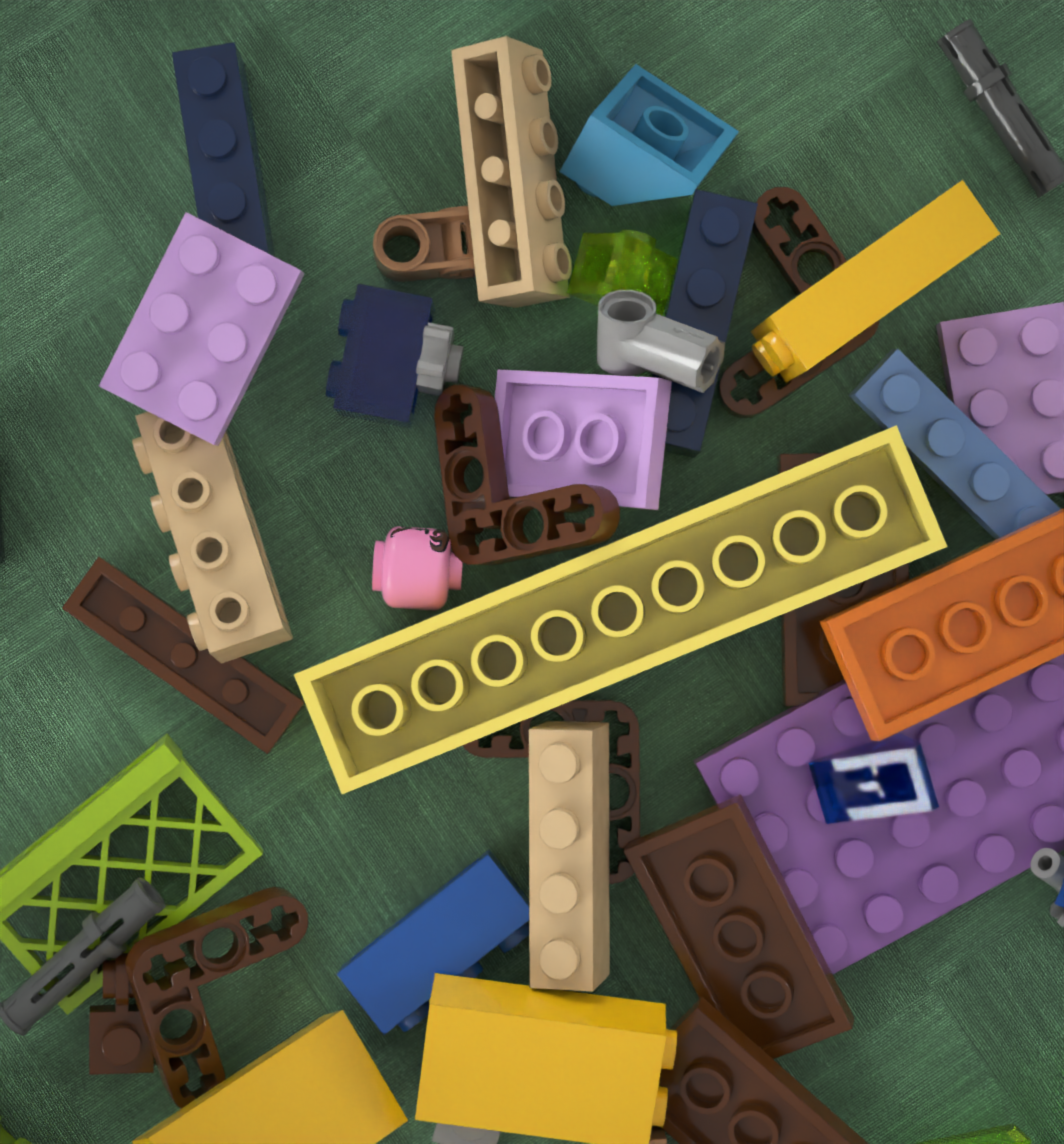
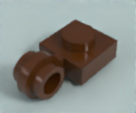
(117, 1031)

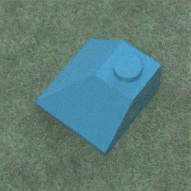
(646, 143)

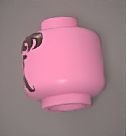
(415, 568)

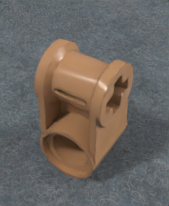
(438, 242)

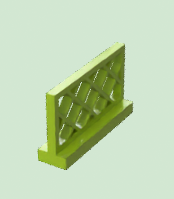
(94, 822)

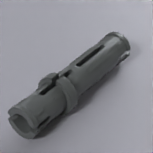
(1002, 105)
(134, 906)

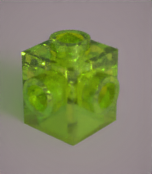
(629, 264)

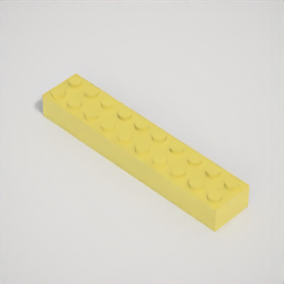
(620, 609)

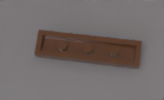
(163, 643)

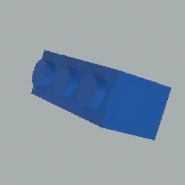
(441, 936)

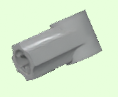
(639, 340)

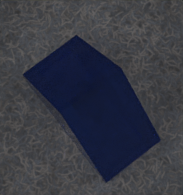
(874, 781)

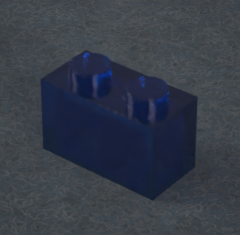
(379, 355)

